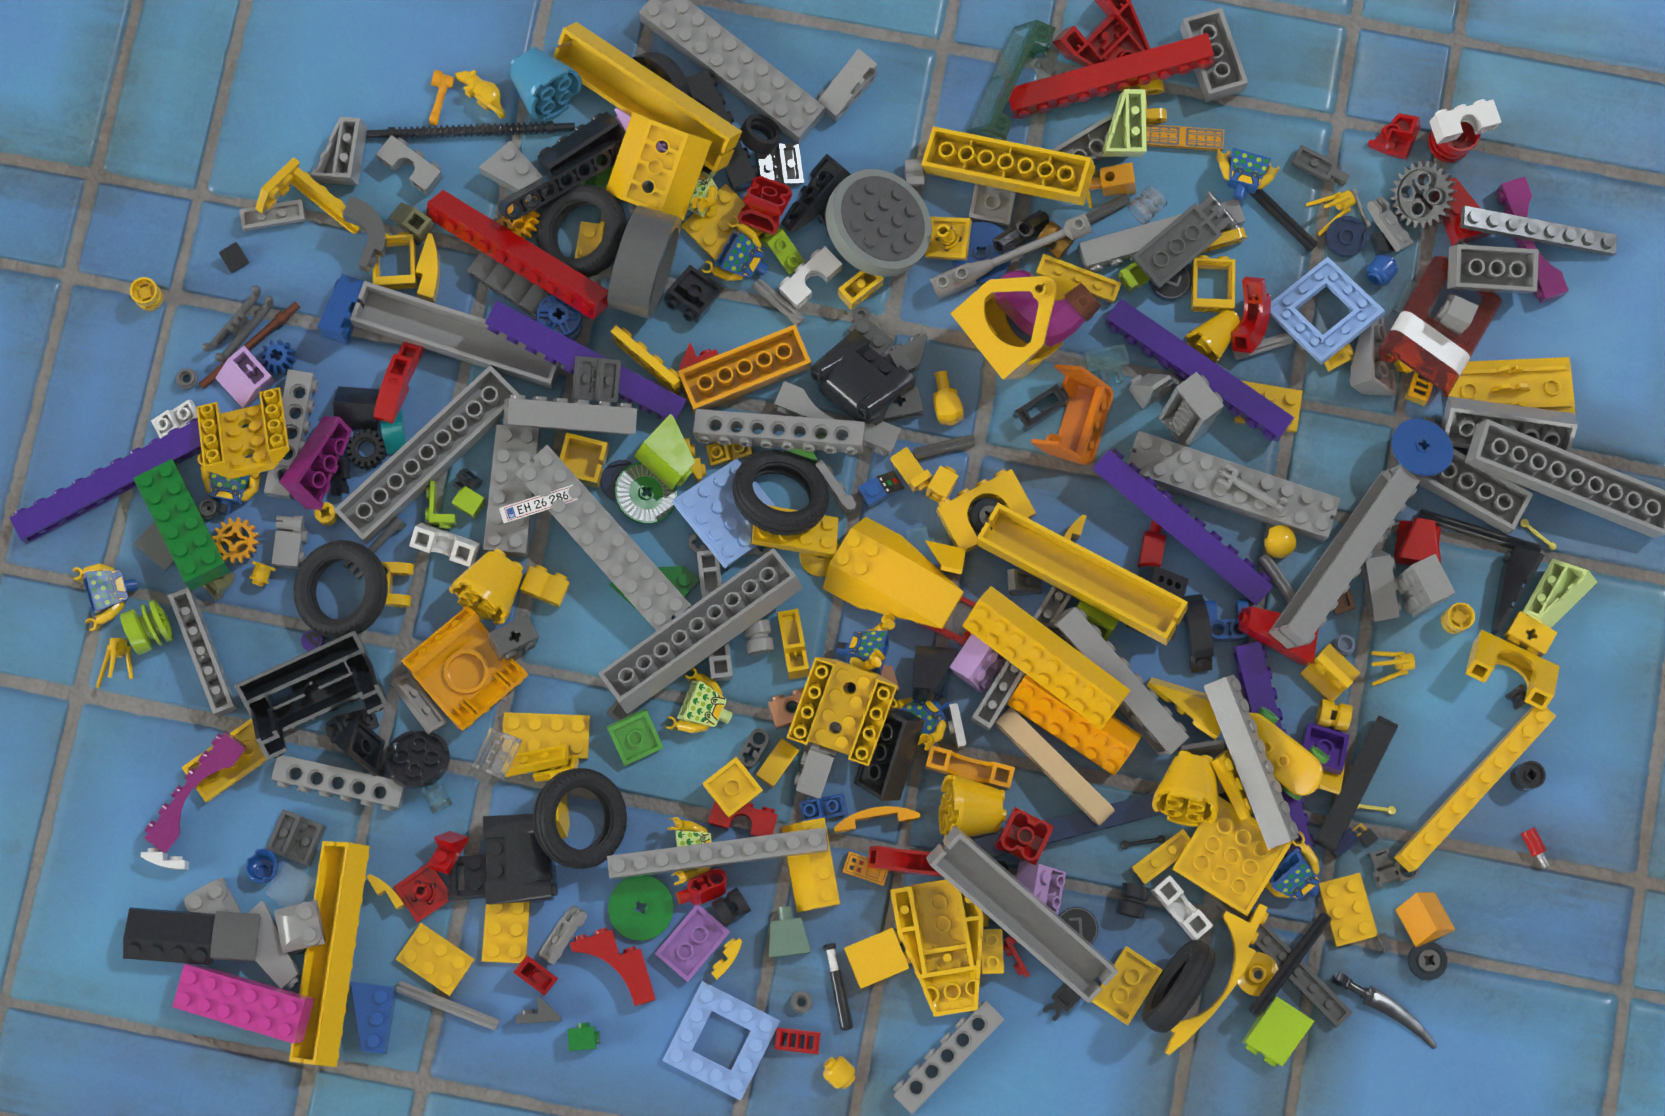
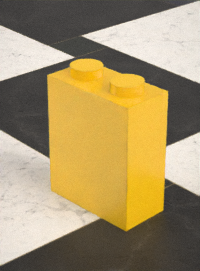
(877, 958)

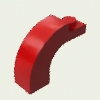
(1255, 317)

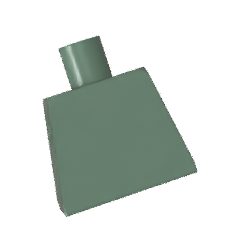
(787, 935)

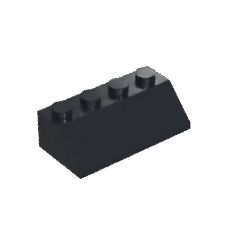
(583, 139)
(892, 756)
(168, 936)

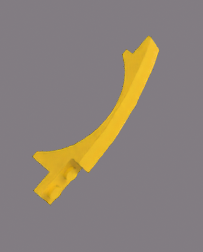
(1242, 935)

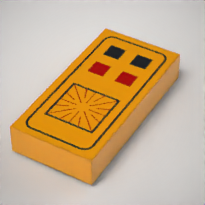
(857, 865)

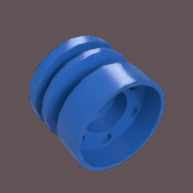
(571, 322)

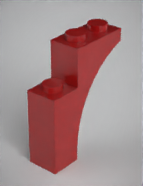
(900, 861)
(629, 965)

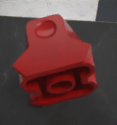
(764, 204)
(1417, 541)
(1024, 836)

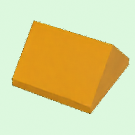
(1424, 918)

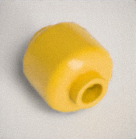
(839, 1072)

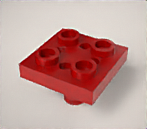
(407, 889)

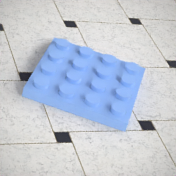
(715, 517)

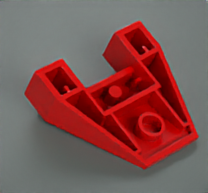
(1113, 38)

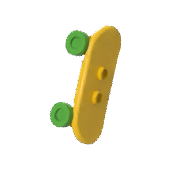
(1293, 765)

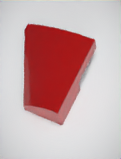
(1397, 137)

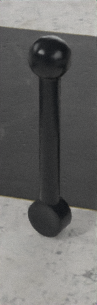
(1125, 844)

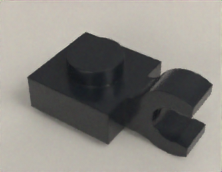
(467, 479)

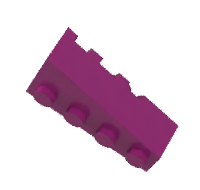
(316, 462)

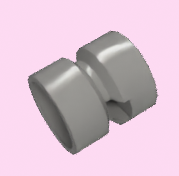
(758, 638)

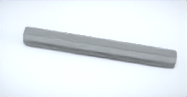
(447, 1005)

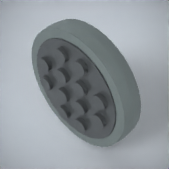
(878, 222)

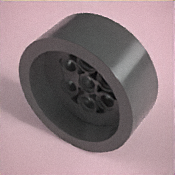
(644, 261)

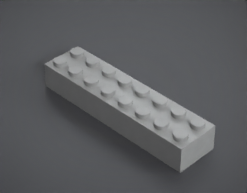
(1141, 704)

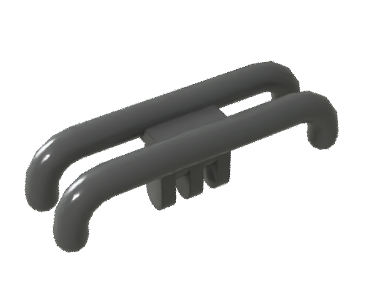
(240, 325)

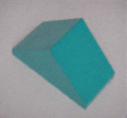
(394, 434)

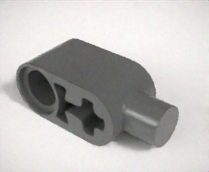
(746, 750)

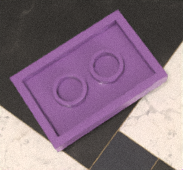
(692, 943)

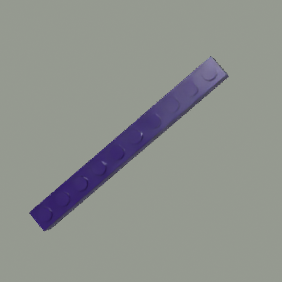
(562, 349)
(1185, 361)
(105, 483)
(1182, 526)
(1258, 692)

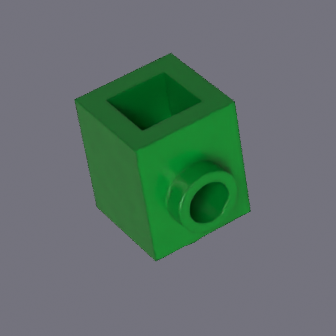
(583, 1037)

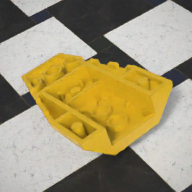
(888, 574)
(943, 943)

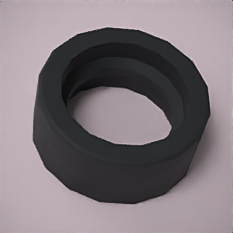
(767, 127)

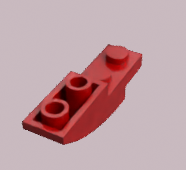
(396, 381)

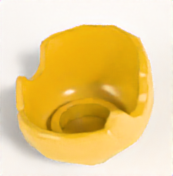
(1280, 541)

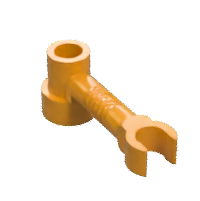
(443, 82)

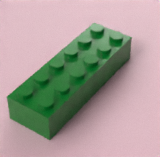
(181, 525)

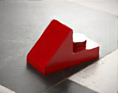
(690, 357)
(448, 850)
(535, 975)

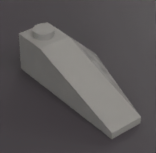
(1368, 371)
(1151, 388)

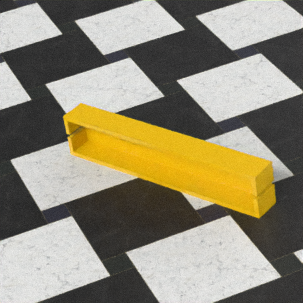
(642, 91)
(1082, 574)
(330, 965)

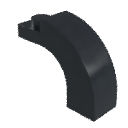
(664, 68)
(1199, 633)

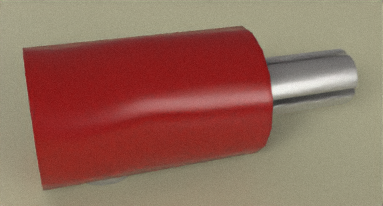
(1535, 845)

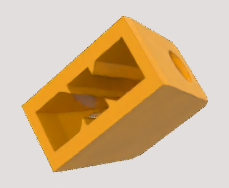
(1120, 177)

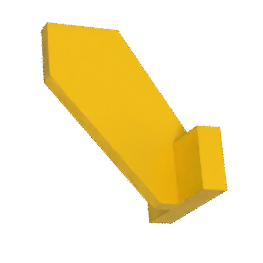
(562, 812)

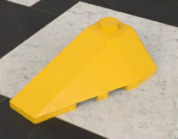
(1189, 703)

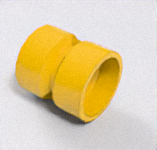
(146, 294)
(1457, 618)
(1341, 717)

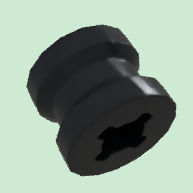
(1517, 696)

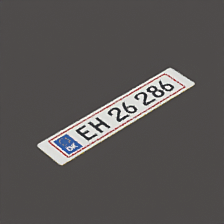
(534, 505)

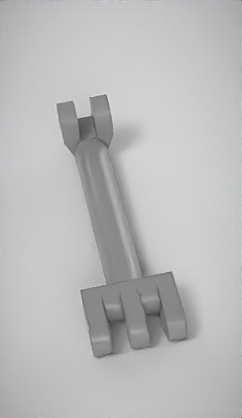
(1279, 505)

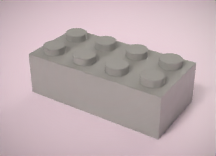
(1227, 74)
(1493, 269)
(1424, 586)

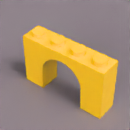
(1003, 488)
(1537, 672)

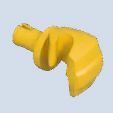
(946, 401)

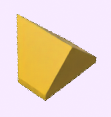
(948, 557)

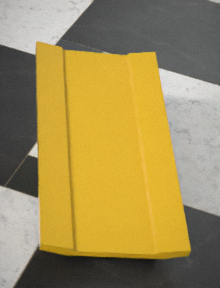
(1519, 382)

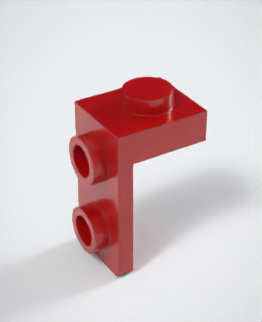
(1010, 951)

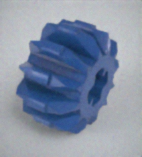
(286, 355)

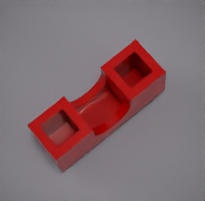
(762, 820)

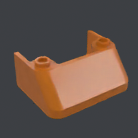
(1083, 417)

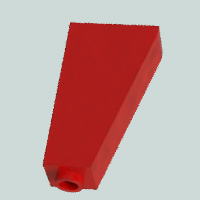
(1257, 624)

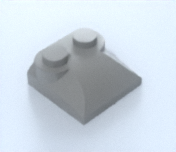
(212, 898)
(300, 926)

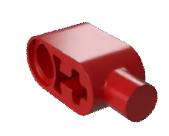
(1152, 546)
(703, 888)

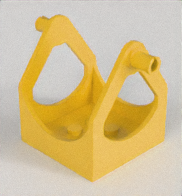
(990, 329)

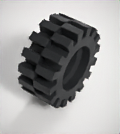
(357, 440)

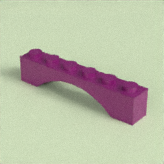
(1515, 198)
(222, 755)

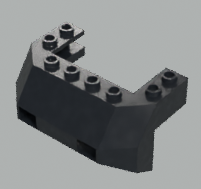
(310, 687)

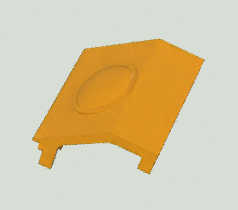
(462, 669)

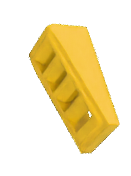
(1416, 397)

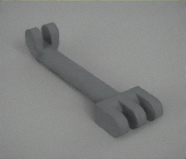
(395, 524)

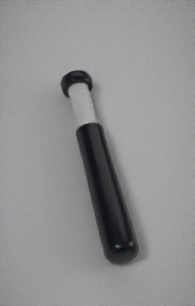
(840, 997)

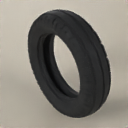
(561, 206)
(774, 520)
(306, 583)
(545, 818)
(1178, 986)

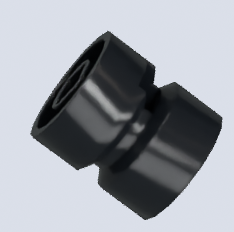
(1528, 776)
(1132, 900)
(724, 911)

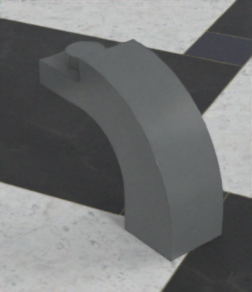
(364, 216)

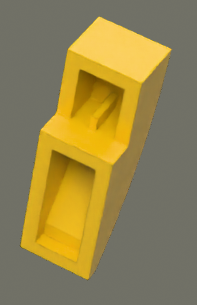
(429, 271)
(793, 644)

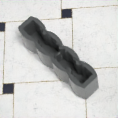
(507, 284)

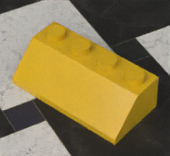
(812, 874)

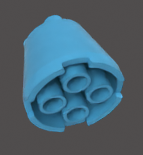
(544, 83)

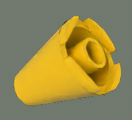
(1213, 335)

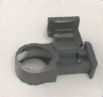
(1387, 872)

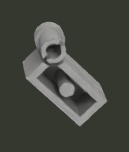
(289, 542)
(815, 771)

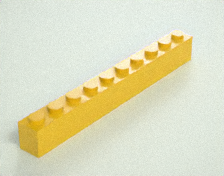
(1473, 788)

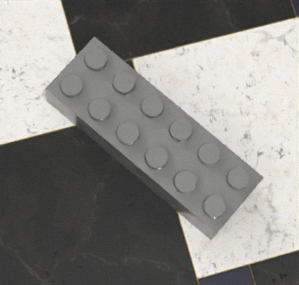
(1191, 410)
(570, 416)
(1549, 426)
(512, 450)
(1479, 493)

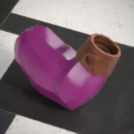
(1066, 315)

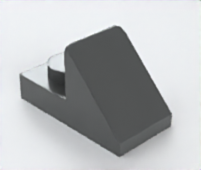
(1023, 583)
(545, 1014)

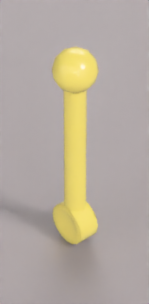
(1524, 523)
(1390, 810)

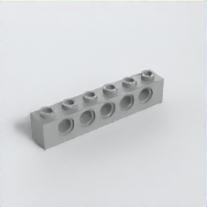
(294, 382)
(203, 652)
(286, 765)
(912, 1101)

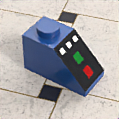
(879, 489)

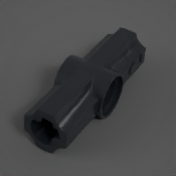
(1013, 237)

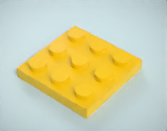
(712, 229)

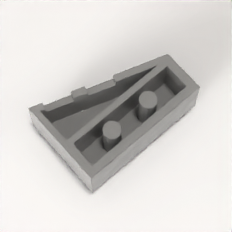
(343, 154)
(511, 169)

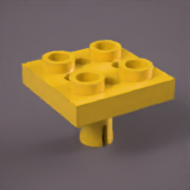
(949, 238)

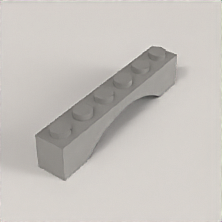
(795, 402)
(709, 581)

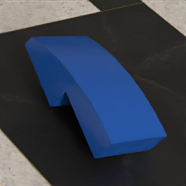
(826, 807)

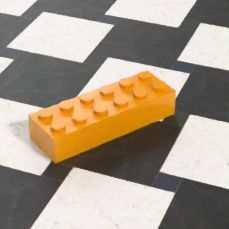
(745, 369)
(1104, 747)

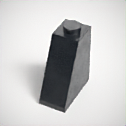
(931, 671)

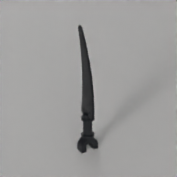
(1384, 1004)

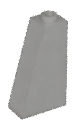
(269, 954)

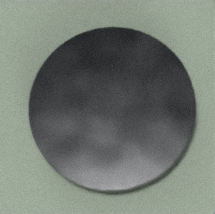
(417, 759)

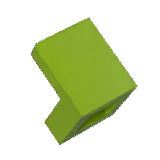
(1132, 277)
(469, 502)

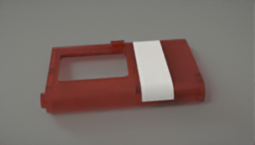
(1426, 343)

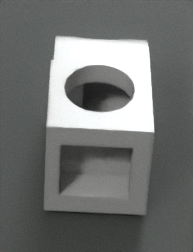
(914, 173)

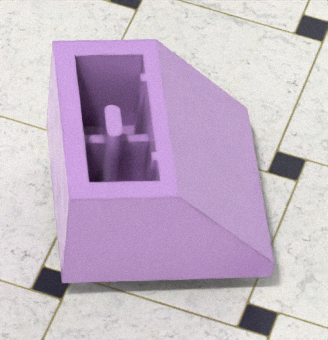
(244, 377)
(977, 664)
(1043, 882)

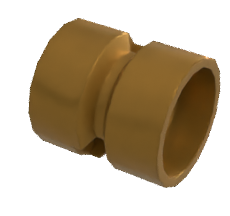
(1058, 247)

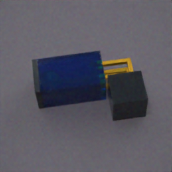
(1349, 839)

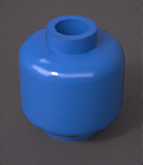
(1382, 270)

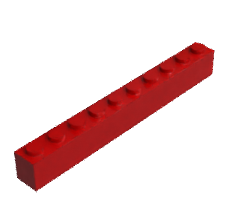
(1111, 76)
(518, 254)

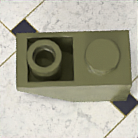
(412, 221)

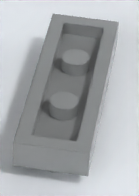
(281, 214)
(418, 703)

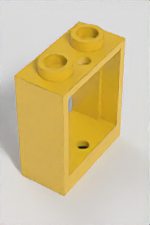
(400, 281)
(1212, 305)

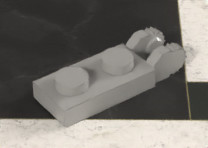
(1389, 224)
(836, 488)
(562, 934)

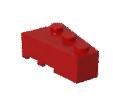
(1453, 222)

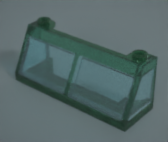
(1024, 42)

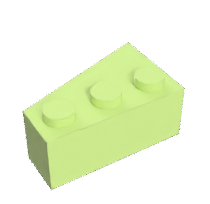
(1128, 126)
(1558, 592)

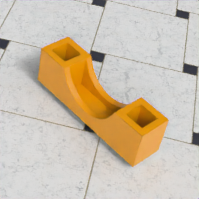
(984, 772)

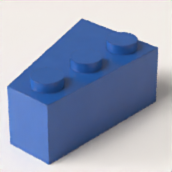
(335, 321)
(374, 1015)

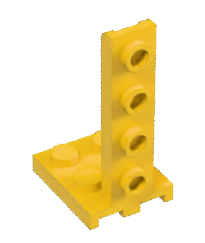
(292, 175)

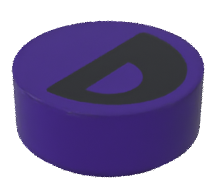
(311, 640)

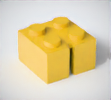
(585, 458)

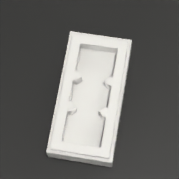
(955, 726)

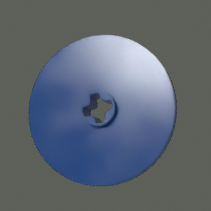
(981, 238)
(1437, 446)

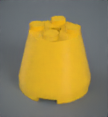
(489, 586)
(1188, 790)
(970, 807)

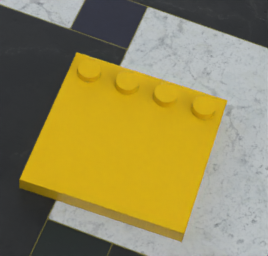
(1230, 859)

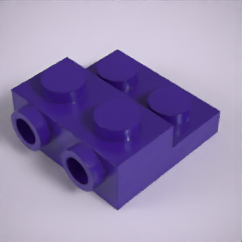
(1331, 742)

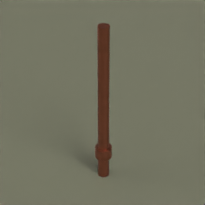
(281, 318)

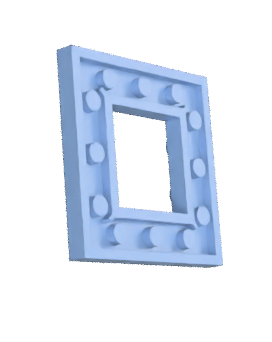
(1325, 274)
(729, 1081)

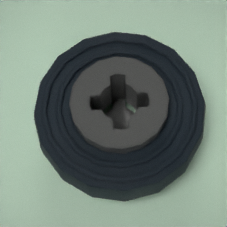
(978, 513)
(1420, 962)

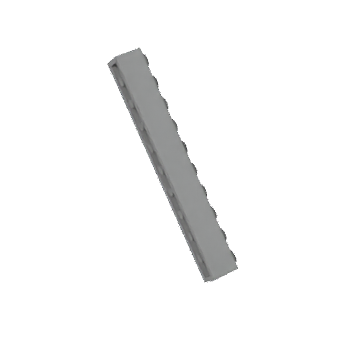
(718, 853)

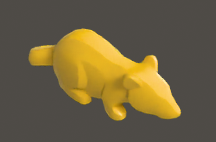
(485, 92)

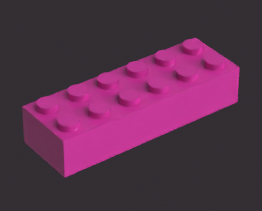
(243, 1003)

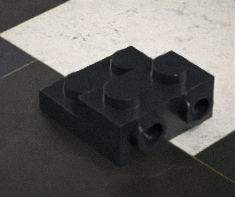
(692, 294)

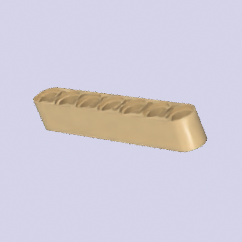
(1054, 766)

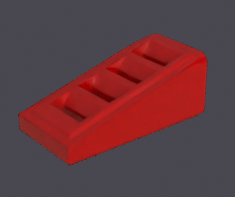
(779, 1037)

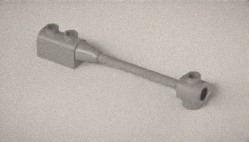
(967, 274)

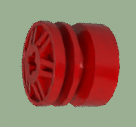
(1457, 149)

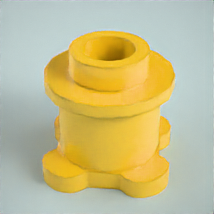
(261, 573)

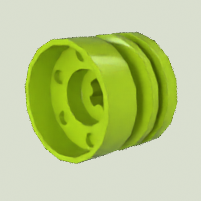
(149, 626)

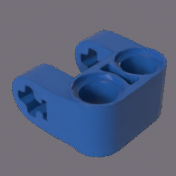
(1225, 625)

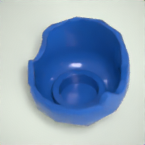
(262, 866)

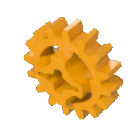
(521, 226)
(237, 531)

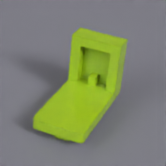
(783, 250)
(443, 521)

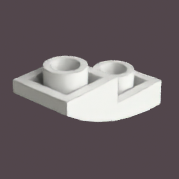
(174, 418)
(159, 858)

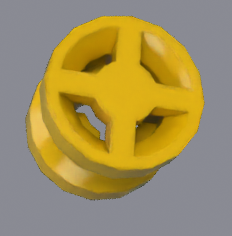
(329, 517)

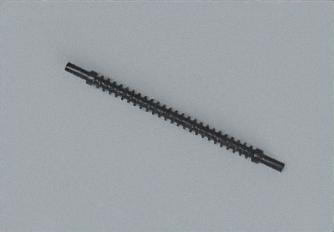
(550, 127)

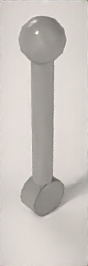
(1367, 223)

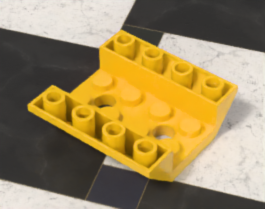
(671, 172)
(227, 444)
(858, 712)

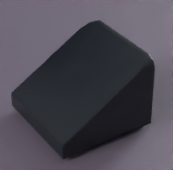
(1381, 244)
(234, 257)

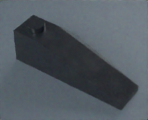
(816, 194)
(1517, 569)

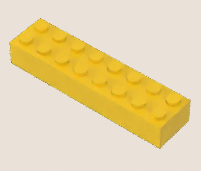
(1008, 165)
(1046, 658)

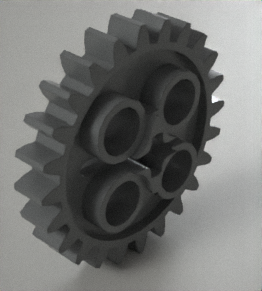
(1409, 206)

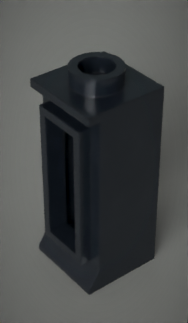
(1029, 422)

